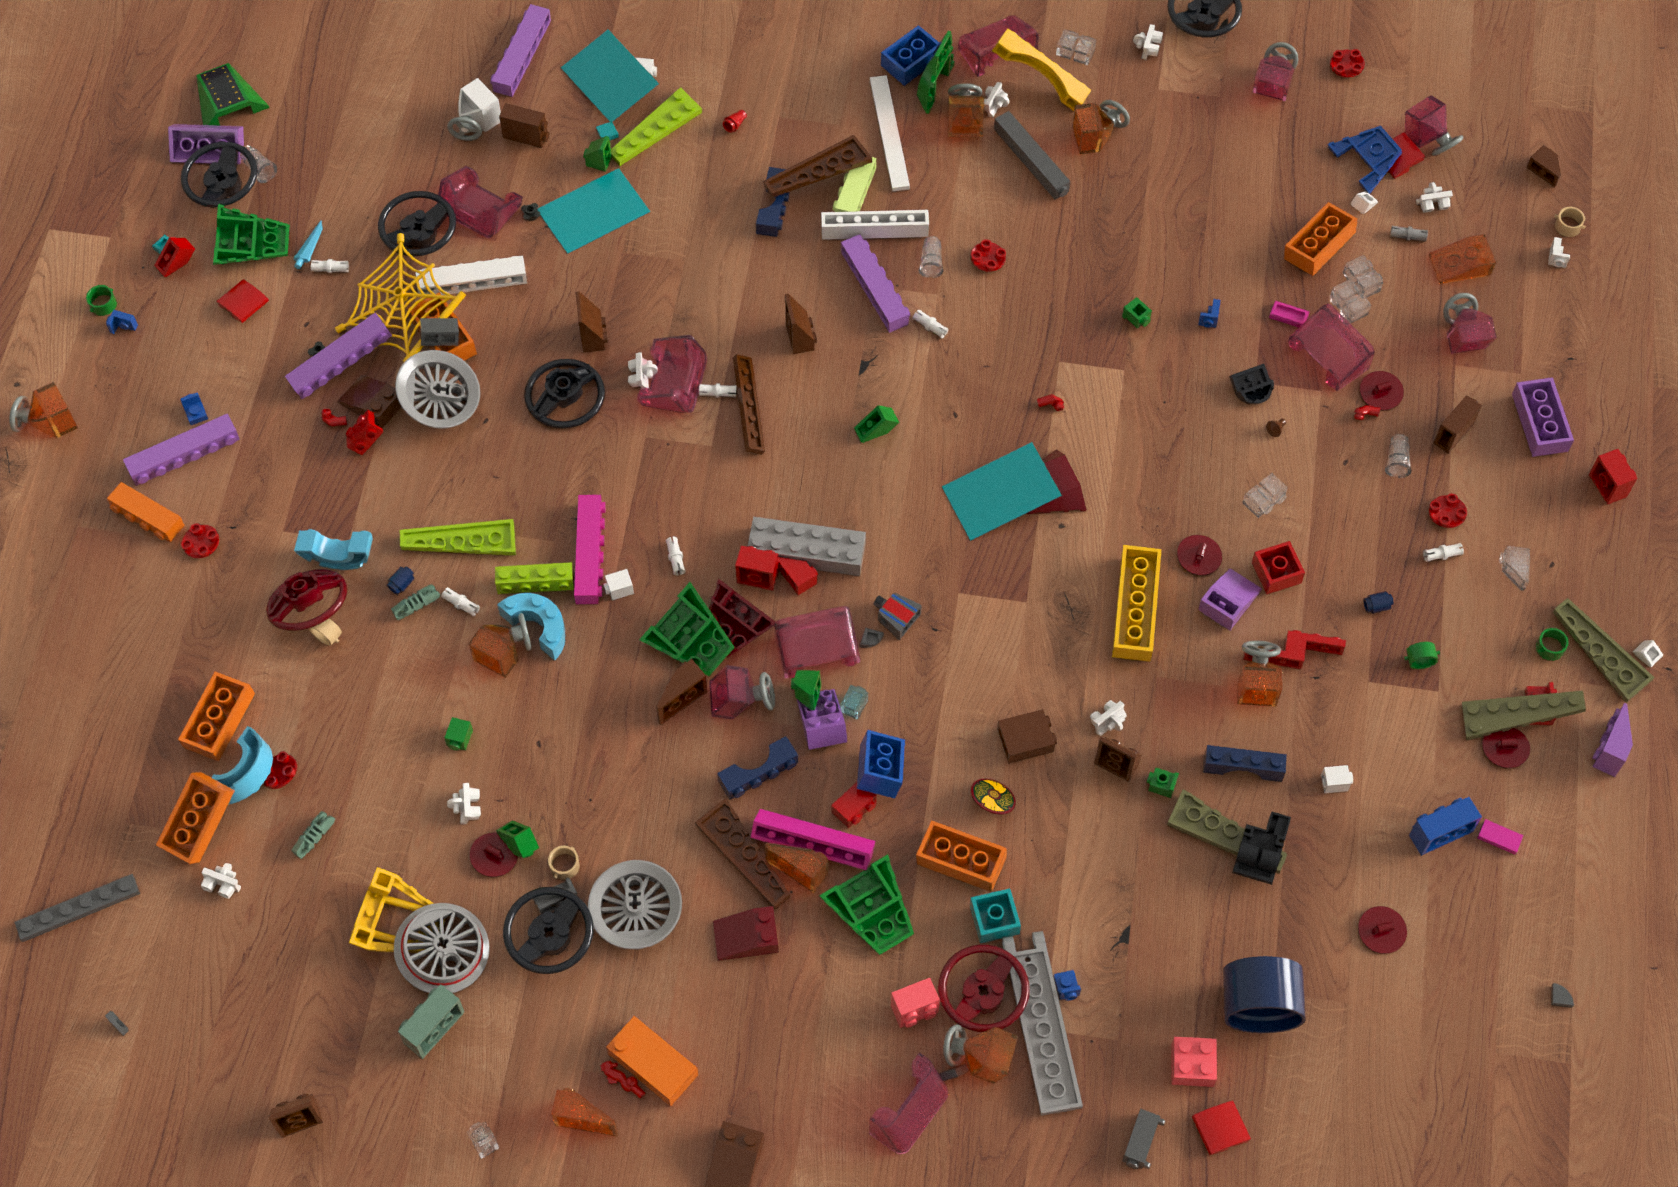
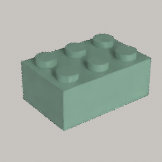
(431, 1021)

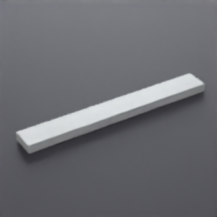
(889, 133)

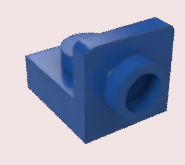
(1211, 317)
(121, 319)
(194, 408)
(1067, 985)

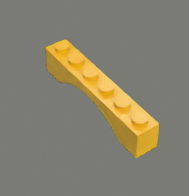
(1013, 48)

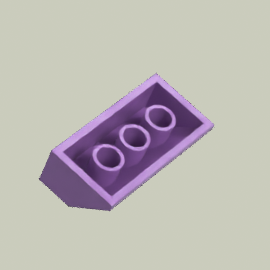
(187, 139)

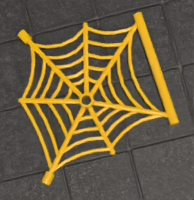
(401, 296)

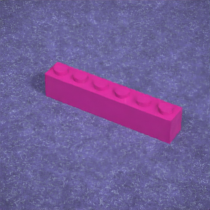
(588, 549)
(797, 833)

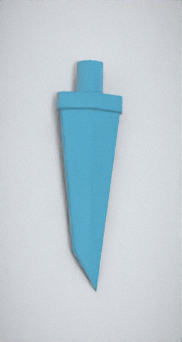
(306, 251)

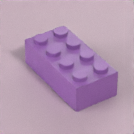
(1542, 417)

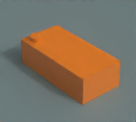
(1320, 239)
(466, 346)
(216, 716)
(195, 817)
(961, 856)
(652, 1061)

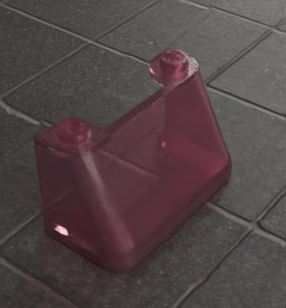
(978, 45)
(475, 205)
(1334, 346)
(679, 374)
(816, 640)
(902, 1128)

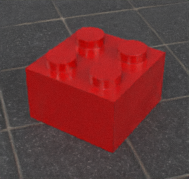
(1613, 476)
(757, 567)
(1278, 567)

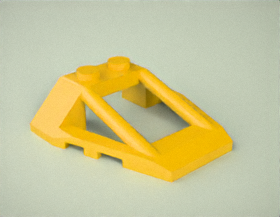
(371, 908)

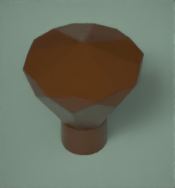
(1274, 427)

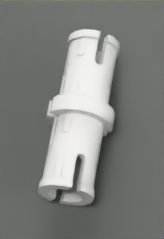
(329, 266)
(930, 323)
(717, 390)
(1443, 552)
(675, 556)
(460, 601)

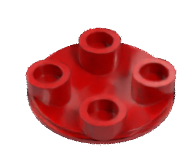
(1347, 63)
(988, 256)
(1448, 511)
(200, 541)
(282, 771)

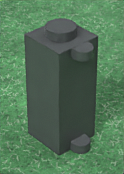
(1141, 1139)

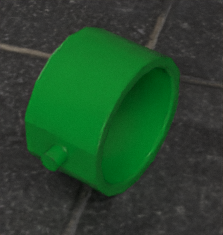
(97, 291)
(1547, 654)
(1422, 655)

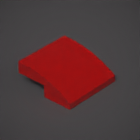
(1410, 156)
(242, 301)
(1221, 1127)

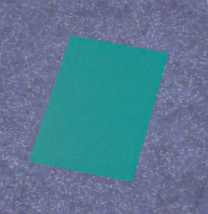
(609, 75)
(593, 210)
(1001, 491)

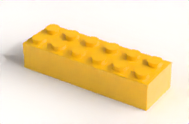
(1136, 603)

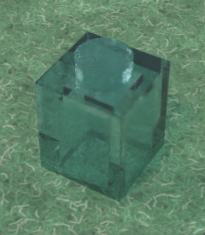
(854, 701)

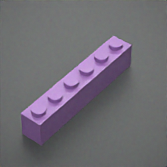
(520, 50)
(874, 283)
(338, 356)
(181, 449)

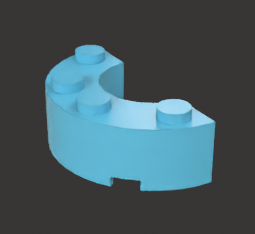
(332, 552)
(540, 610)
(252, 767)

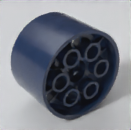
(1264, 994)

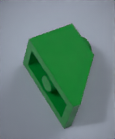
(598, 154)
(876, 423)
(807, 687)
(518, 839)

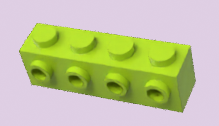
(534, 578)

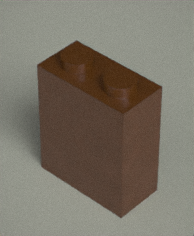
(523, 125)
(1457, 424)
(1026, 736)

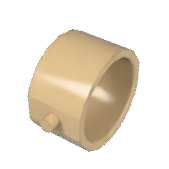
(1566, 230)
(326, 632)
(557, 852)

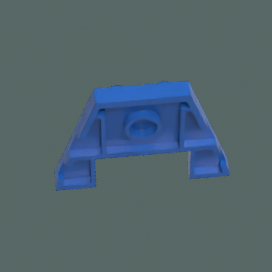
(1375, 149)

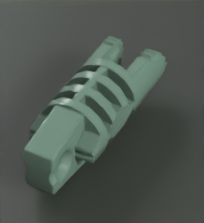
(416, 601)
(313, 834)

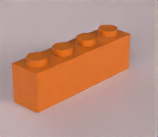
(145, 512)

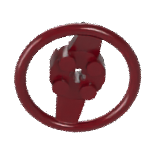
(301, 592)
(990, 980)

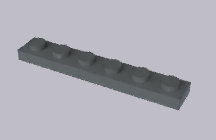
(77, 908)

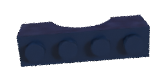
(769, 218)
(1225, 759)
(738, 780)

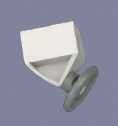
(476, 108)

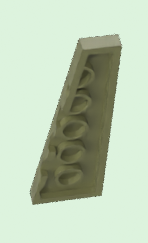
(1610, 658)
(1501, 714)
(1208, 825)

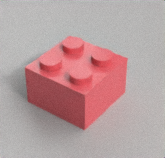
(915, 1003)
(1194, 1061)

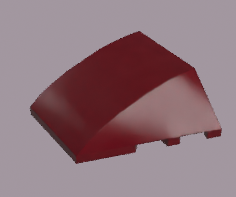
(1066, 482)
(738, 617)

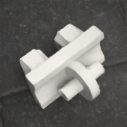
(1152, 36)
(996, 99)
(1427, 200)
(644, 370)
(1111, 719)
(463, 801)
(223, 878)

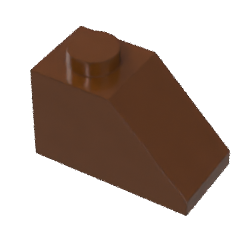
(1545, 165)

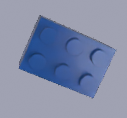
(909, 55)
(881, 764)
(1445, 825)

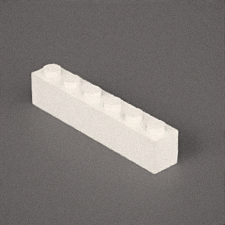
(875, 224)
(476, 275)

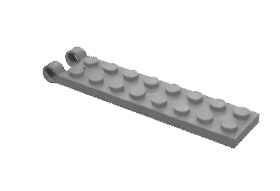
(1044, 1030)

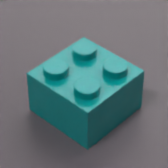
(995, 915)

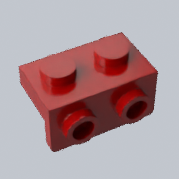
(363, 433)

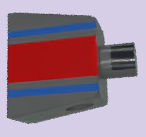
(897, 613)

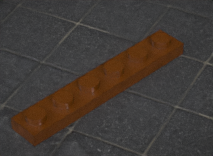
(748, 404)

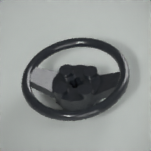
(1204, 16)
(221, 177)
(419, 227)
(563, 389)
(558, 922)

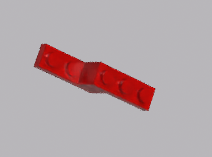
(1295, 647)

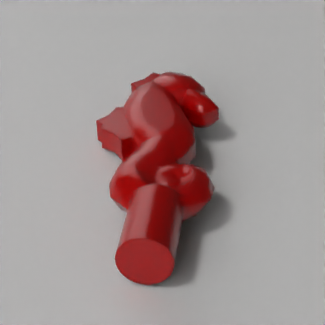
(614, 1076)

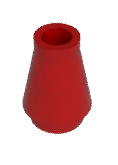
(733, 121)

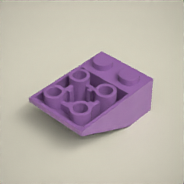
(1229, 598)
(824, 724)
(1614, 743)

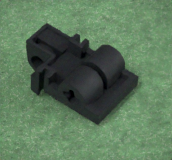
(1262, 849)

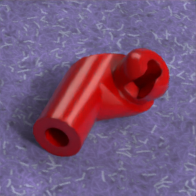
(1053, 400)
(1367, 410)
(331, 420)

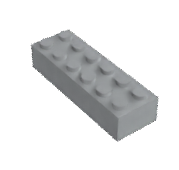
(819, 546)

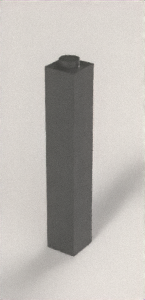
(1032, 155)

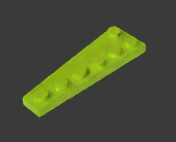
(661, 122)
(475, 538)

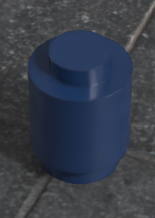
(400, 580)
(1378, 602)

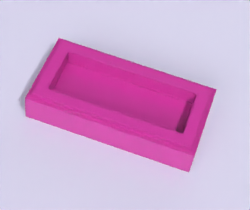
(1288, 314)
(1500, 836)

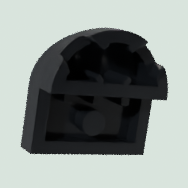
(1252, 385)

